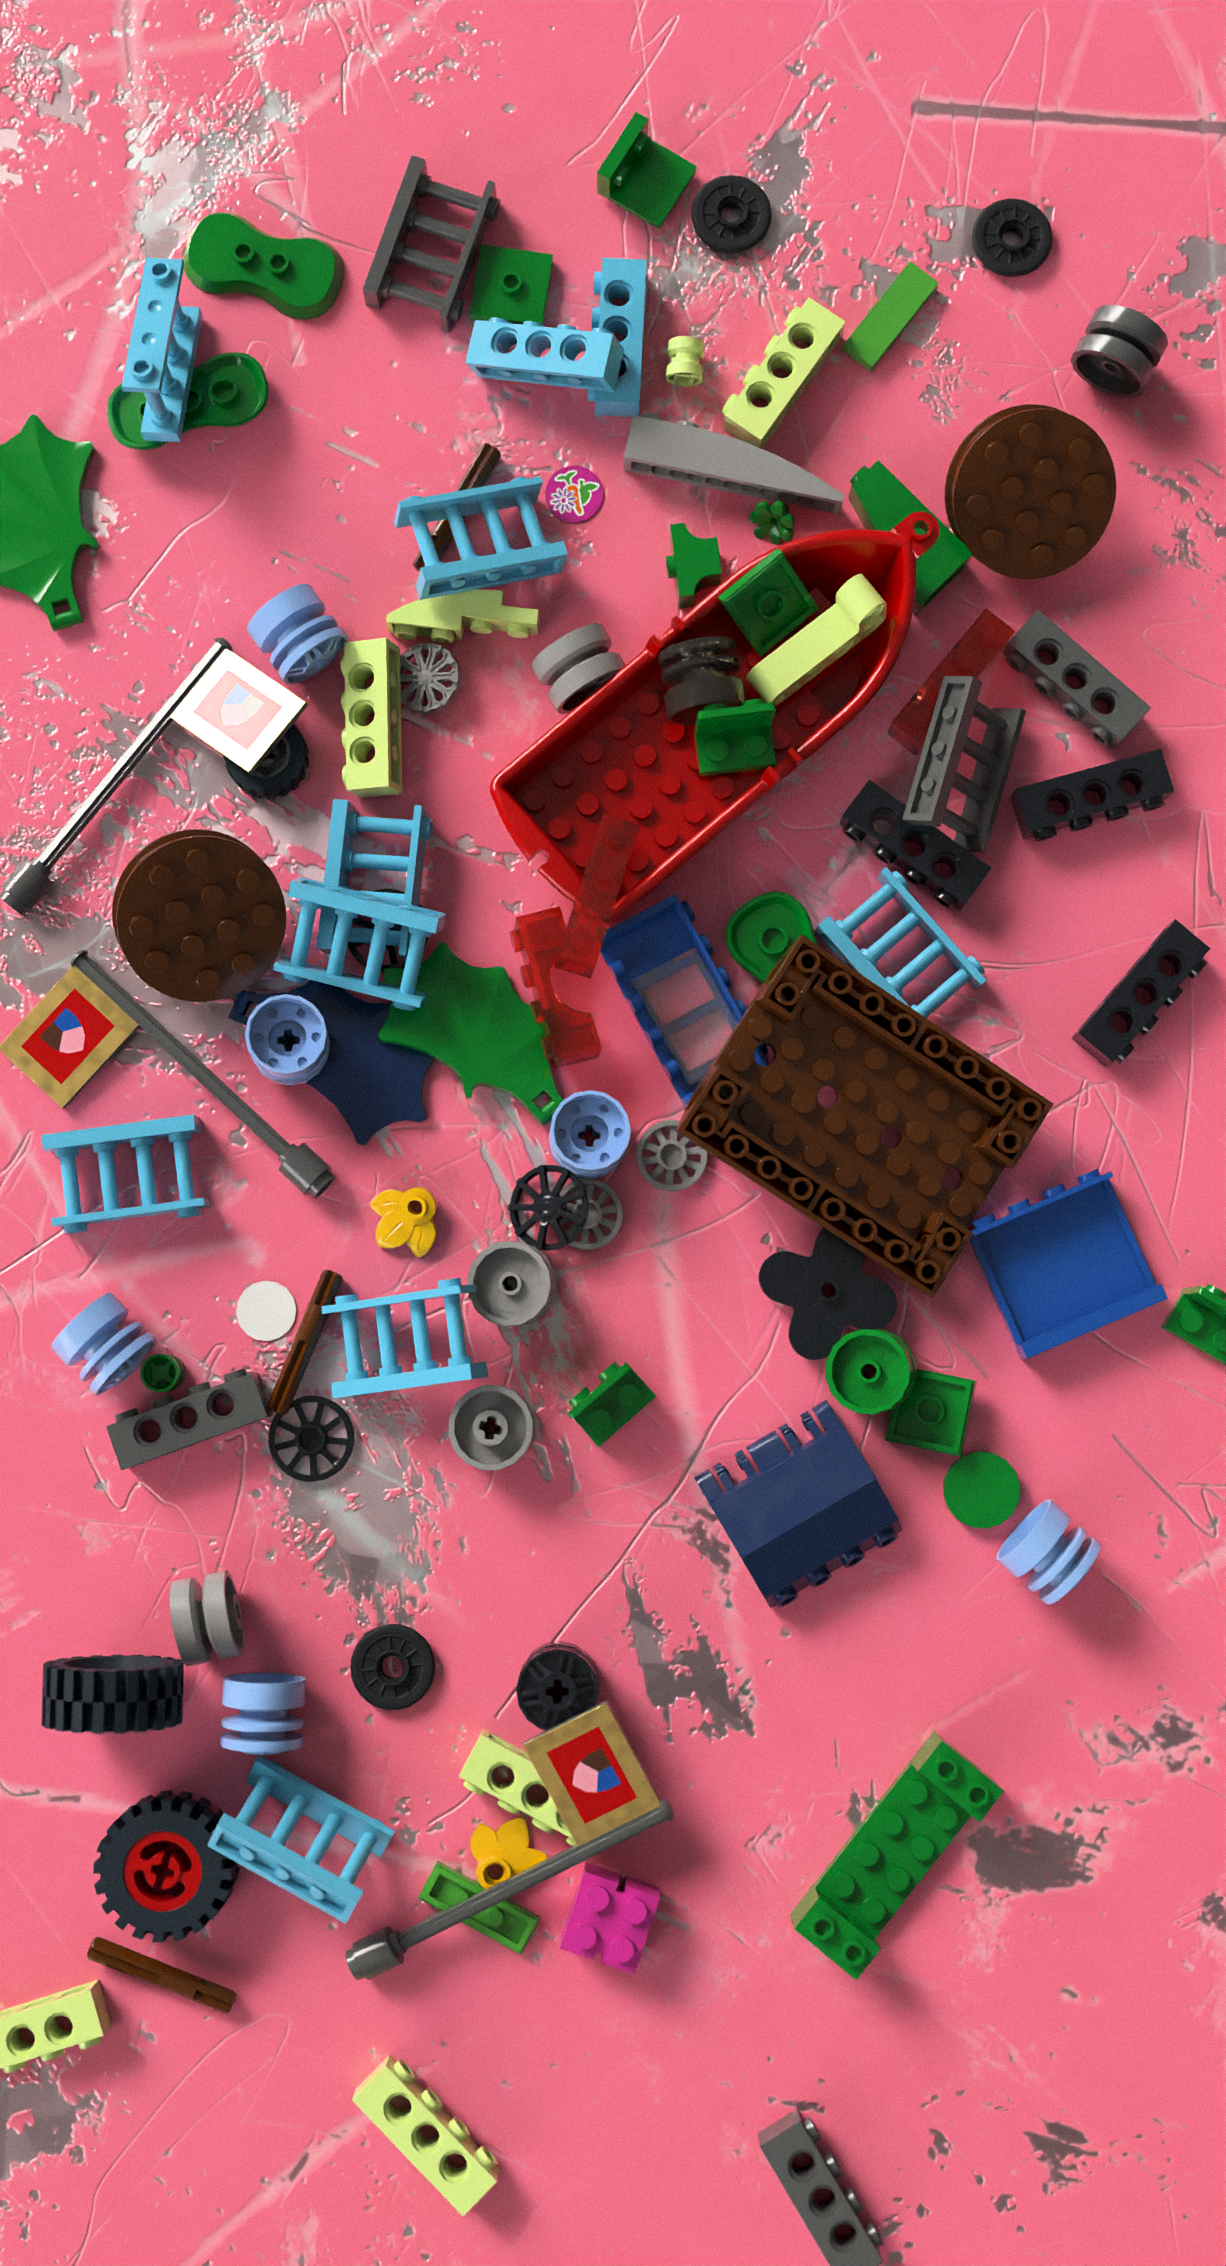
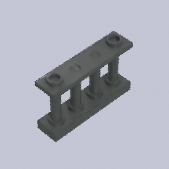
(406, 218)
(941, 757)

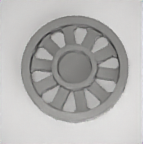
(428, 678)
(670, 1156)
(594, 1214)

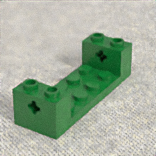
(892, 1853)

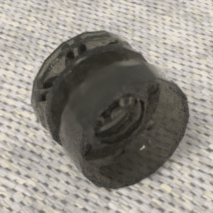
(700, 676)

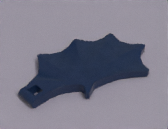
(363, 1077)

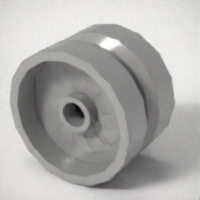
(576, 666)
(535, 1280)
(469, 1433)
(206, 1618)

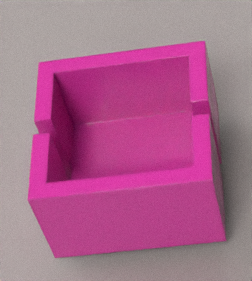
(610, 1919)

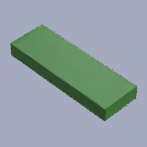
(890, 316)
(503, 1922)

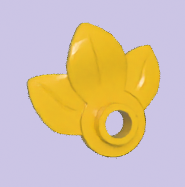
(401, 1223)
(504, 1848)

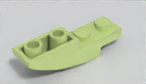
(447, 615)

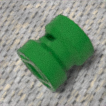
(156, 1372)

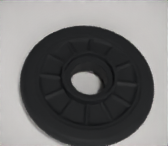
(735, 192)
(1006, 258)
(368, 1673)

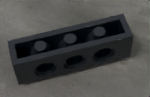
(1145, 771)
(936, 847)
(1174, 944)

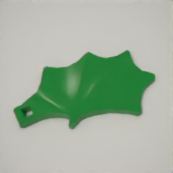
(43, 518)
(475, 1030)

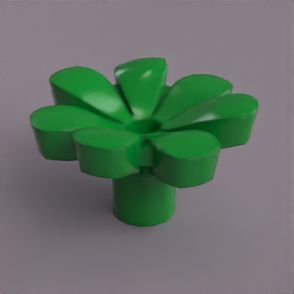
(773, 521)

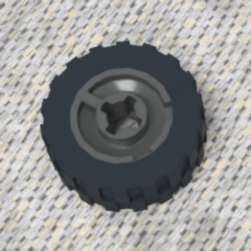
(276, 775)

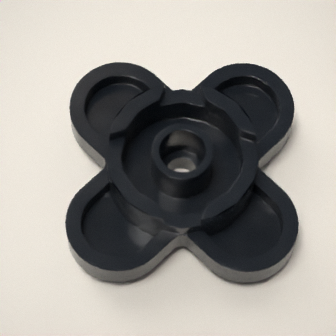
(820, 1320)

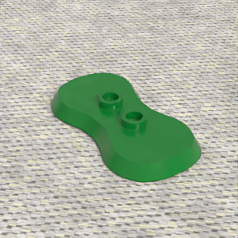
(291, 274)
(222, 393)
(765, 931)

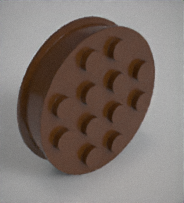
(1030, 491)
(198, 915)

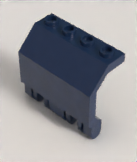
(802, 1507)

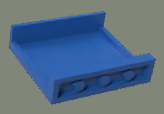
(1063, 1264)

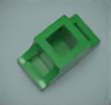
(692, 564)

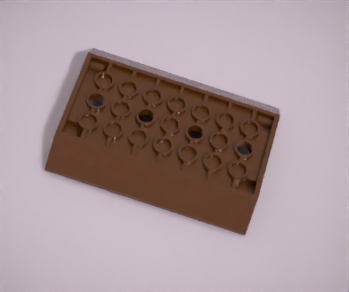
(886, 1072)

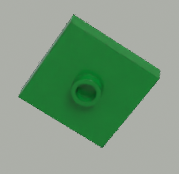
(511, 285)
(768, 602)
(934, 1414)

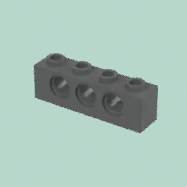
(1070, 659)
(135, 1449)
(795, 2136)

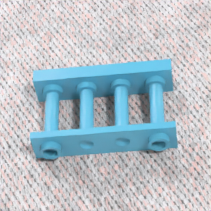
(162, 350)
(474, 570)
(343, 858)
(384, 916)
(838, 935)
(104, 1142)
(425, 1369)
(286, 1868)

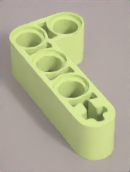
(819, 644)

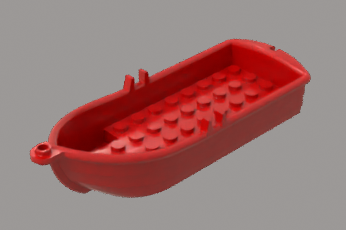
(633, 764)

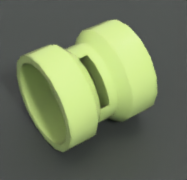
(685, 357)

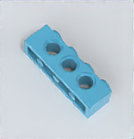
(628, 281)
(594, 371)

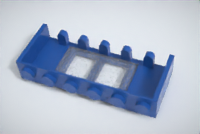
(674, 990)

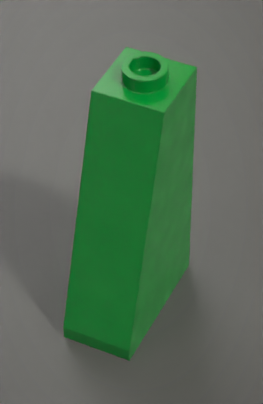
(882, 504)

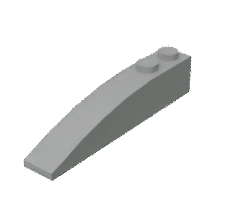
(722, 463)

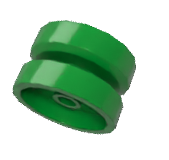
(850, 1361)

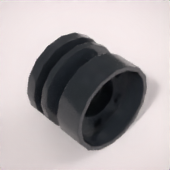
(557, 1662)

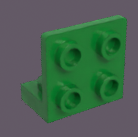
(643, 174)
(735, 737)
(1200, 1320)
(611, 1403)

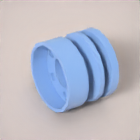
(297, 633)
(268, 1030)
(595, 1113)
(101, 1341)
(1056, 1558)
(263, 1718)

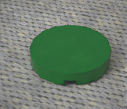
(981, 1489)

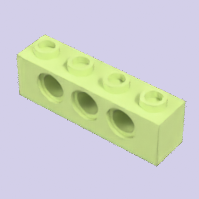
(809, 323)
(384, 772)
(478, 1775)
(81, 2004)
(460, 2185)

